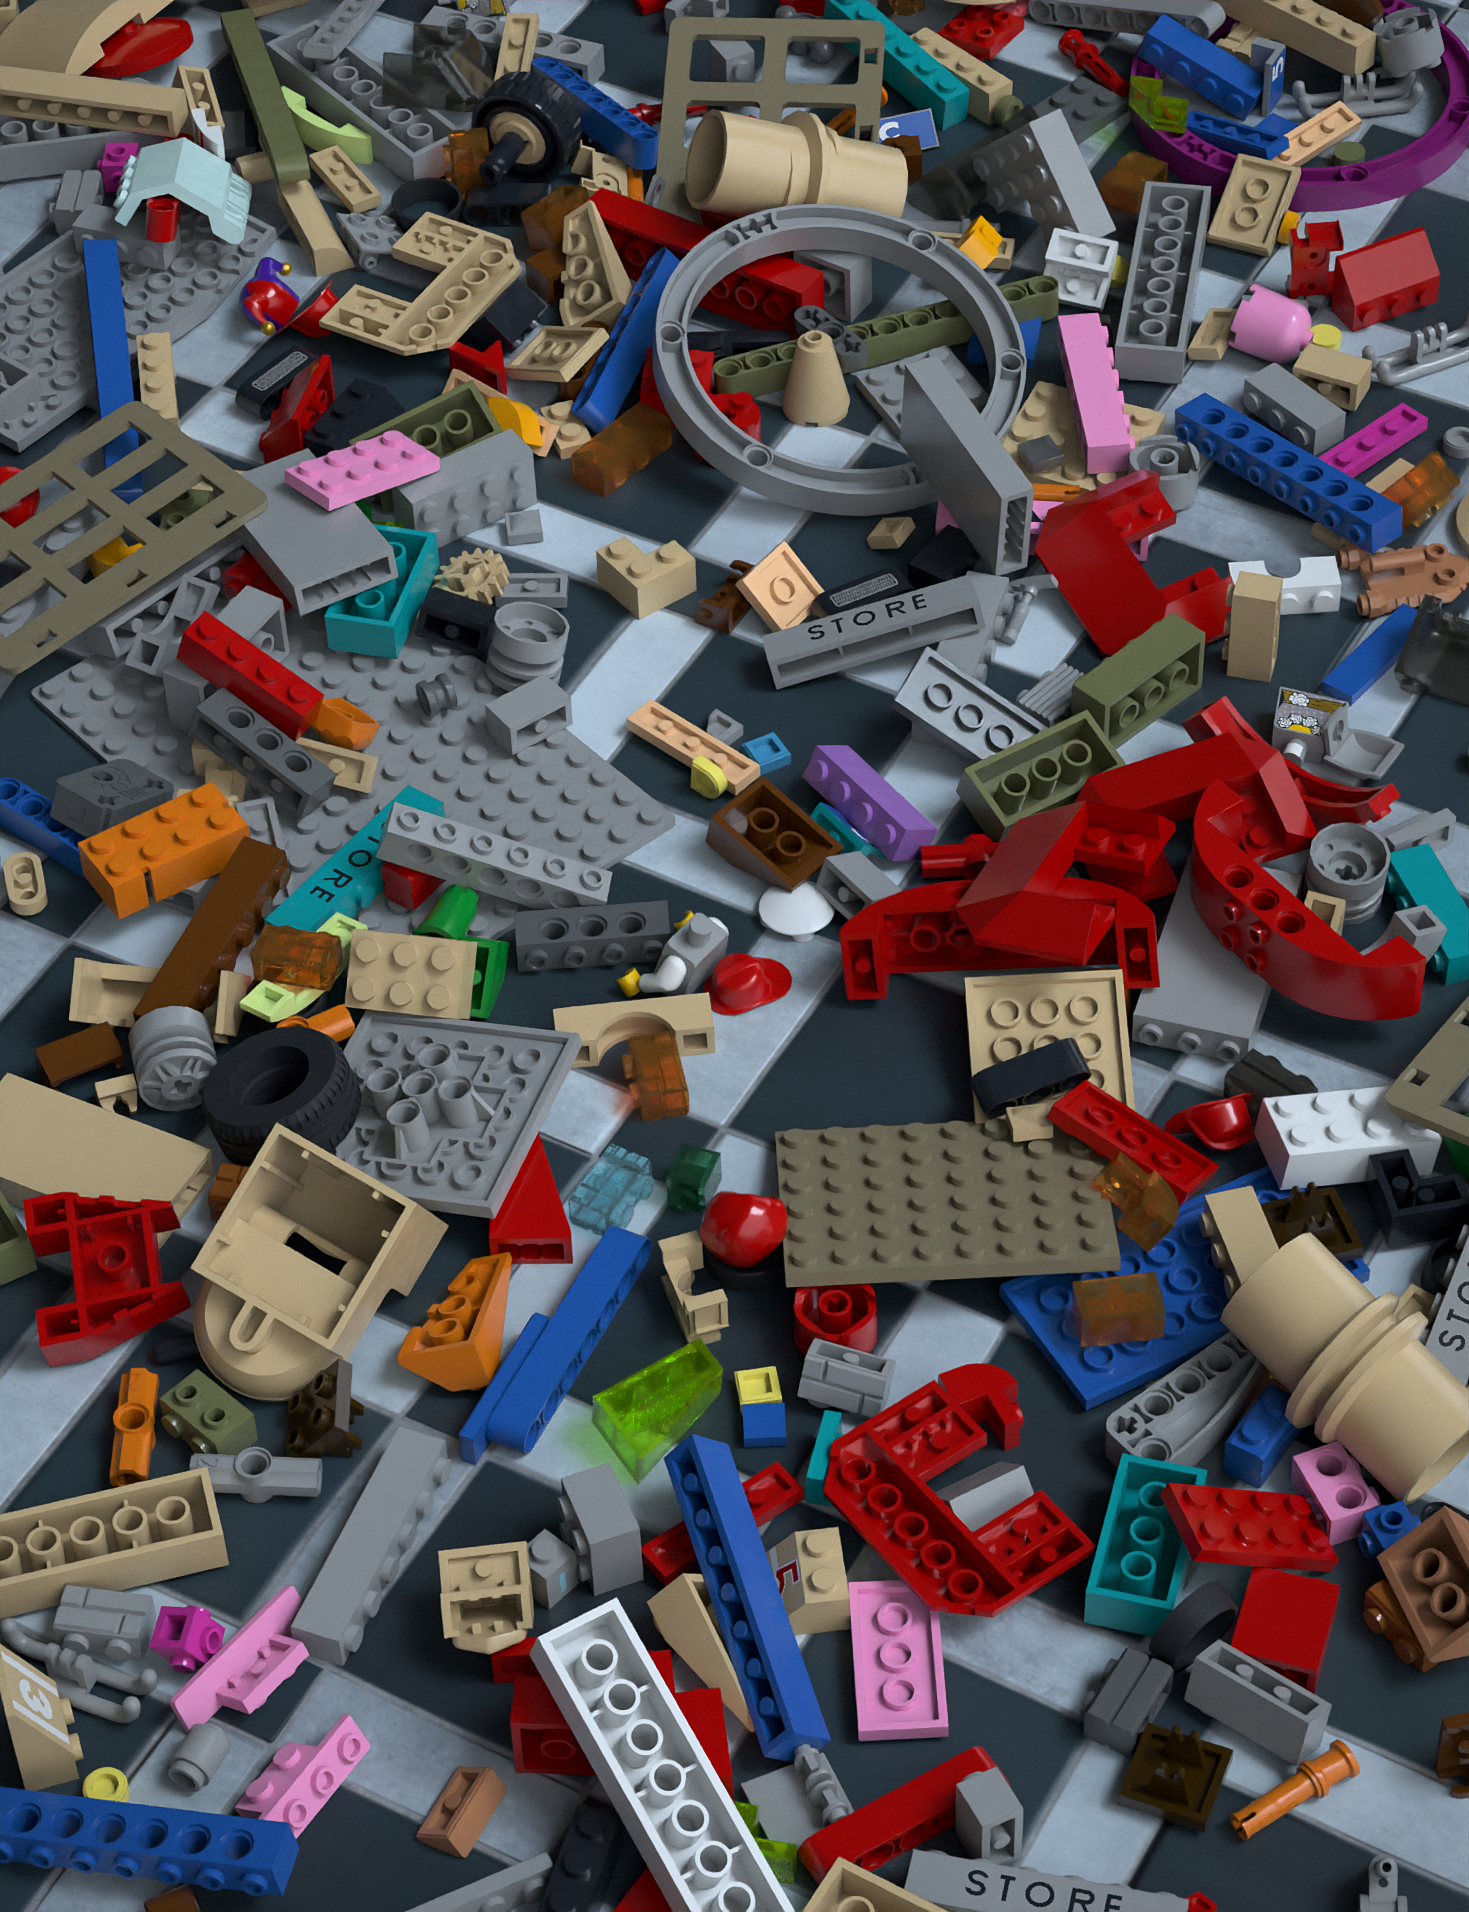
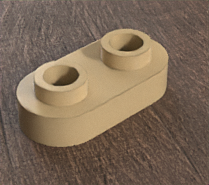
(25, 883)

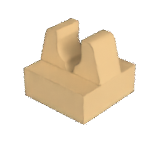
(117, 1089)

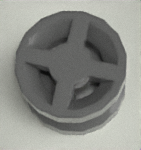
(436, 694)

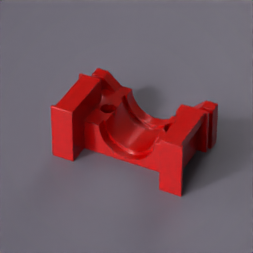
(1311, 259)

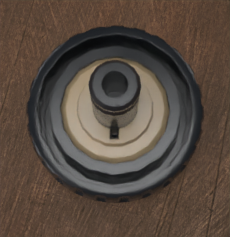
(528, 127)

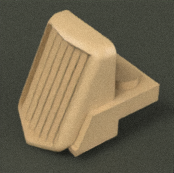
(486, 1596)

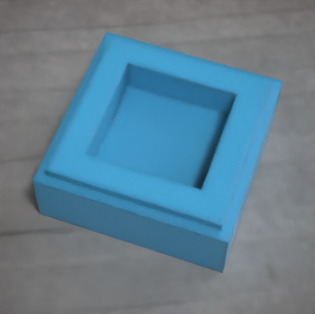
(767, 752)

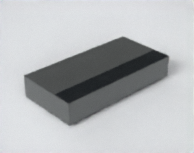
(238, 133)

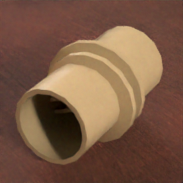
(757, 165)
(1353, 1367)

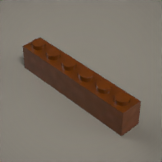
(219, 929)

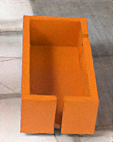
(173, 842)

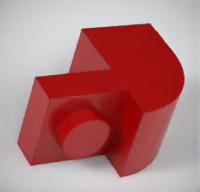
(988, 1395)

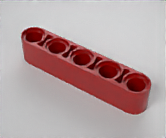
(895, 1820)

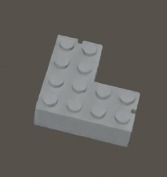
(1049, 171)

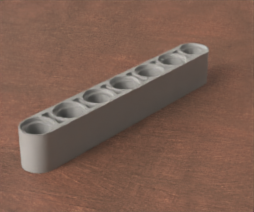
(1129, 15)

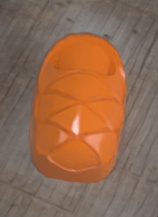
(344, 725)

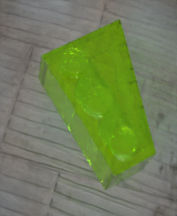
(656, 1406)

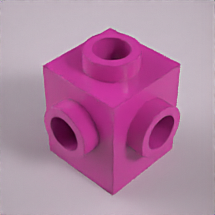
(114, 161)
(186, 1637)

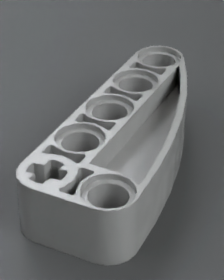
(1188, 1408)

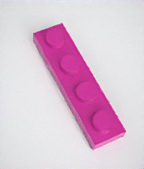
(1376, 440)

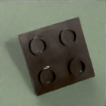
(1316, 1213)
(323, 1414)
(1175, 1776)

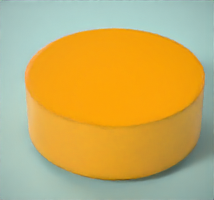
(1290, 221)

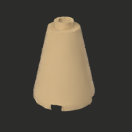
(815, 383)

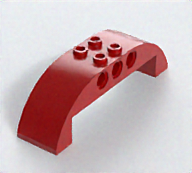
(923, 934)
(1285, 938)

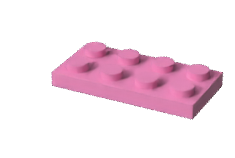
(362, 470)
(896, 1663)

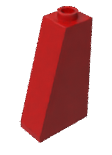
(532, 1216)

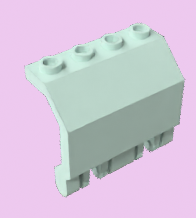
(190, 176)

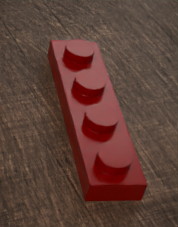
(768, 1496)

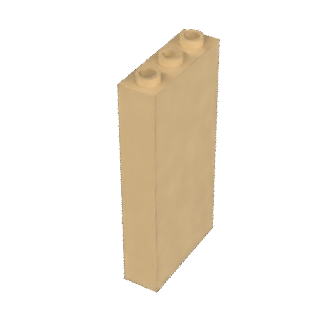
(73, 1146)

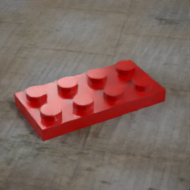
(1114, 1127)
(1249, 1527)

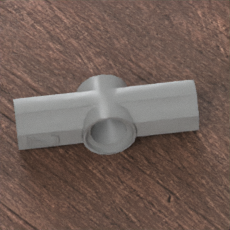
(260, 1475)

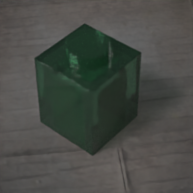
(693, 1178)

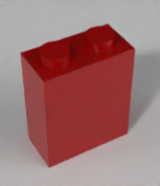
(1287, 1623)

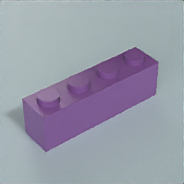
(869, 802)

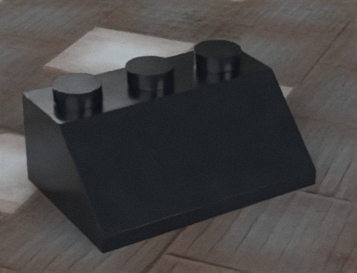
(353, 413)

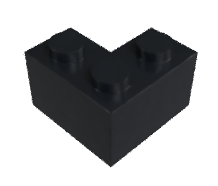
(1412, 1207)

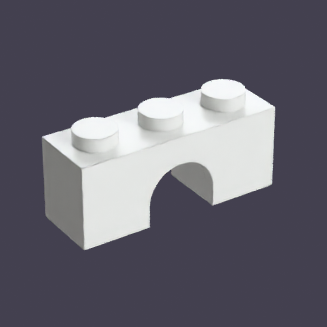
(1310, 591)

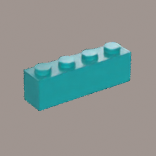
(1419, 879)

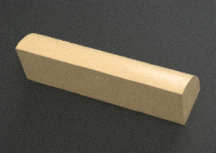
(312, 228)

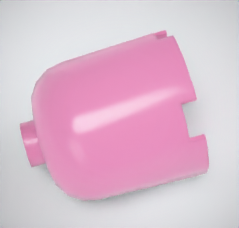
(1271, 326)

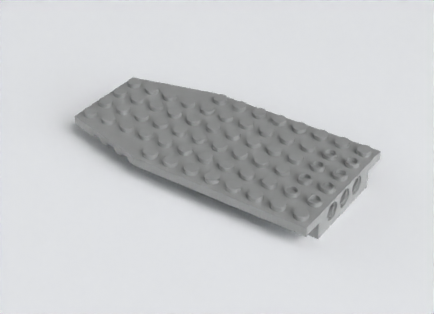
(46, 320)

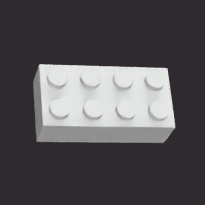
(1333, 1133)

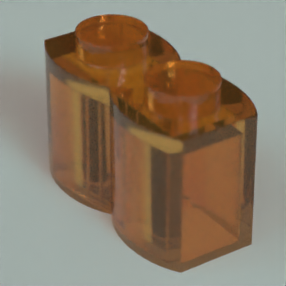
(1126, 182)

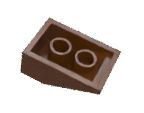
(770, 837)

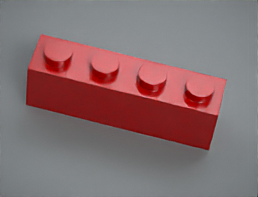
(250, 675)

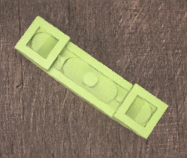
(322, 134)
(281, 1001)

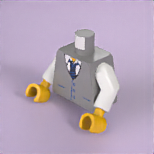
(685, 960)

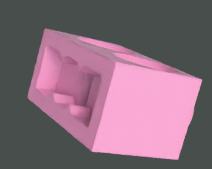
(1331, 1485)

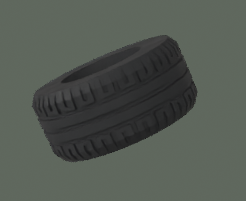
(281, 1078)

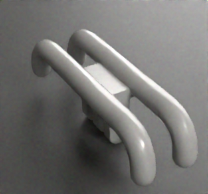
(1361, 96)
(1425, 351)
(78, 1674)

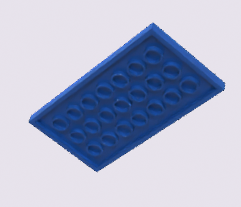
(1190, 1292)

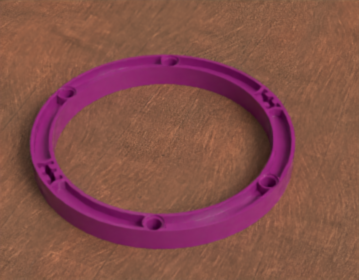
(1338, 186)

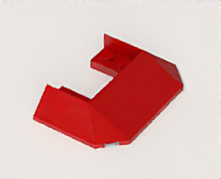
(1103, 580)
(1172, 785)
(1012, 895)
(882, 1492)

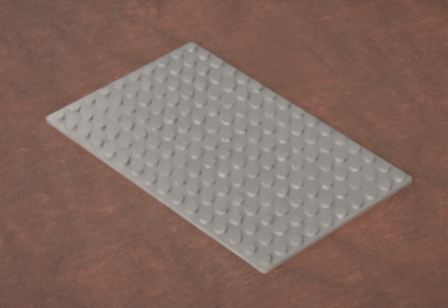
(544, 796)

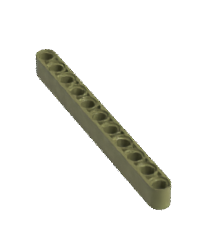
(265, 97)
(886, 337)

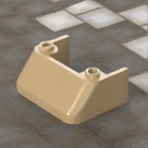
(113, 991)

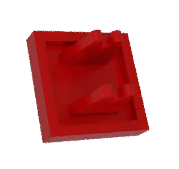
(982, 30)

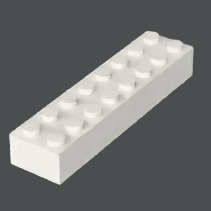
(654, 1766)

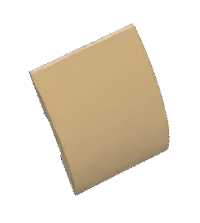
(68, 33)

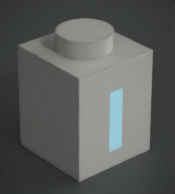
(551, 1568)

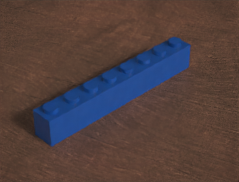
(746, 1598)

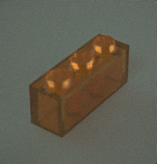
(622, 449)

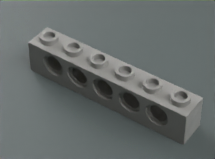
(579, 55)
(489, 862)

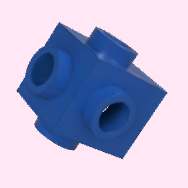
(1383, 1528)

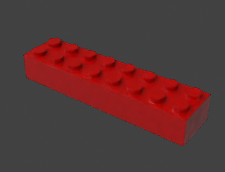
(755, 294)

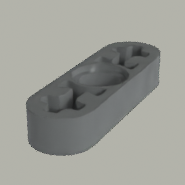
(848, 346)

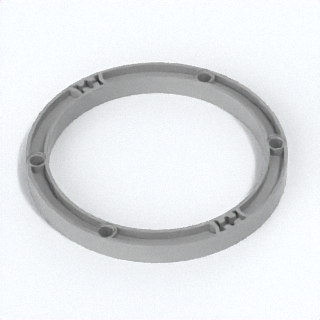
(841, 229)

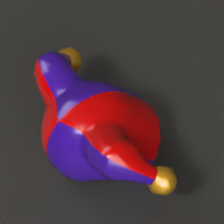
(268, 298)

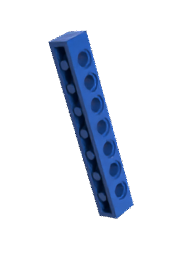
(1289, 473)
(146, 1842)

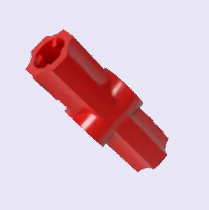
(958, 859)

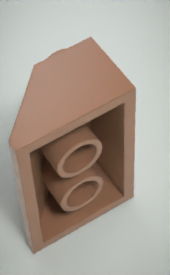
(1432, 1583)

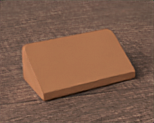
(463, 1810)

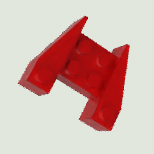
(113, 1271)

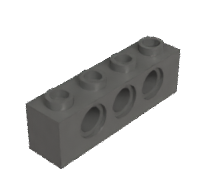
(261, 753)
(591, 935)

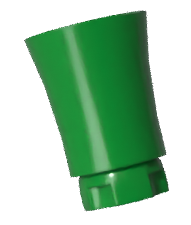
(451, 914)

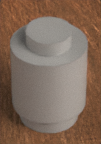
(198, 1756)

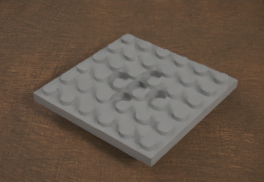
(451, 1105)

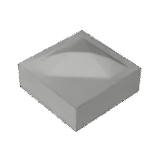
(523, 527)

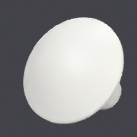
(797, 912)

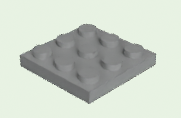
(885, 385)

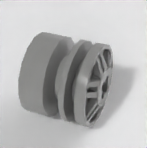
(526, 644)
(1349, 865)
(172, 1057)

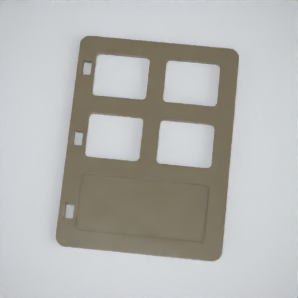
(769, 94)

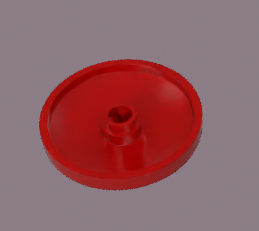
(142, 47)

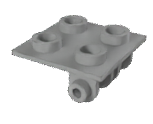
(368, 236)
(798, 1798)

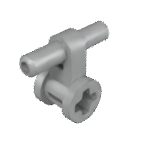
(1380, 1898)

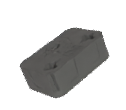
(107, 796)

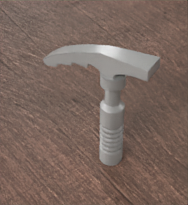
(1030, 588)

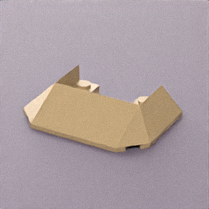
(472, 274)

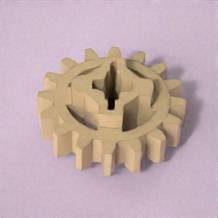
(474, 575)

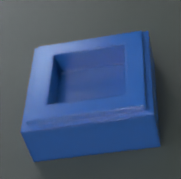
(764, 1425)

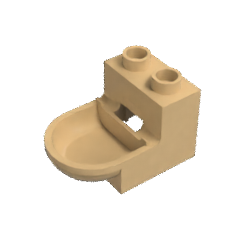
(275, 1316)

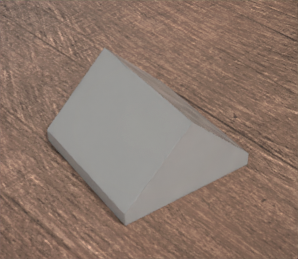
(987, 1493)

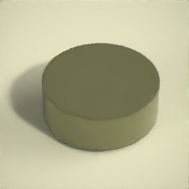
(1006, 108)
(1348, 153)

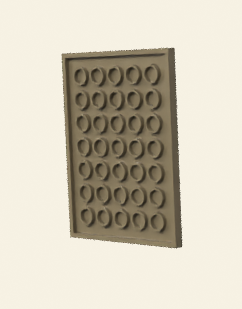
(939, 1204)

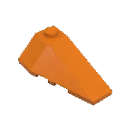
(465, 1332)

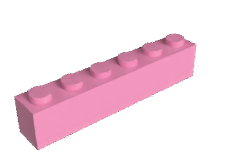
(1094, 393)

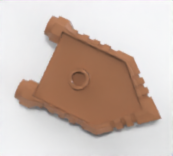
(1404, 576)

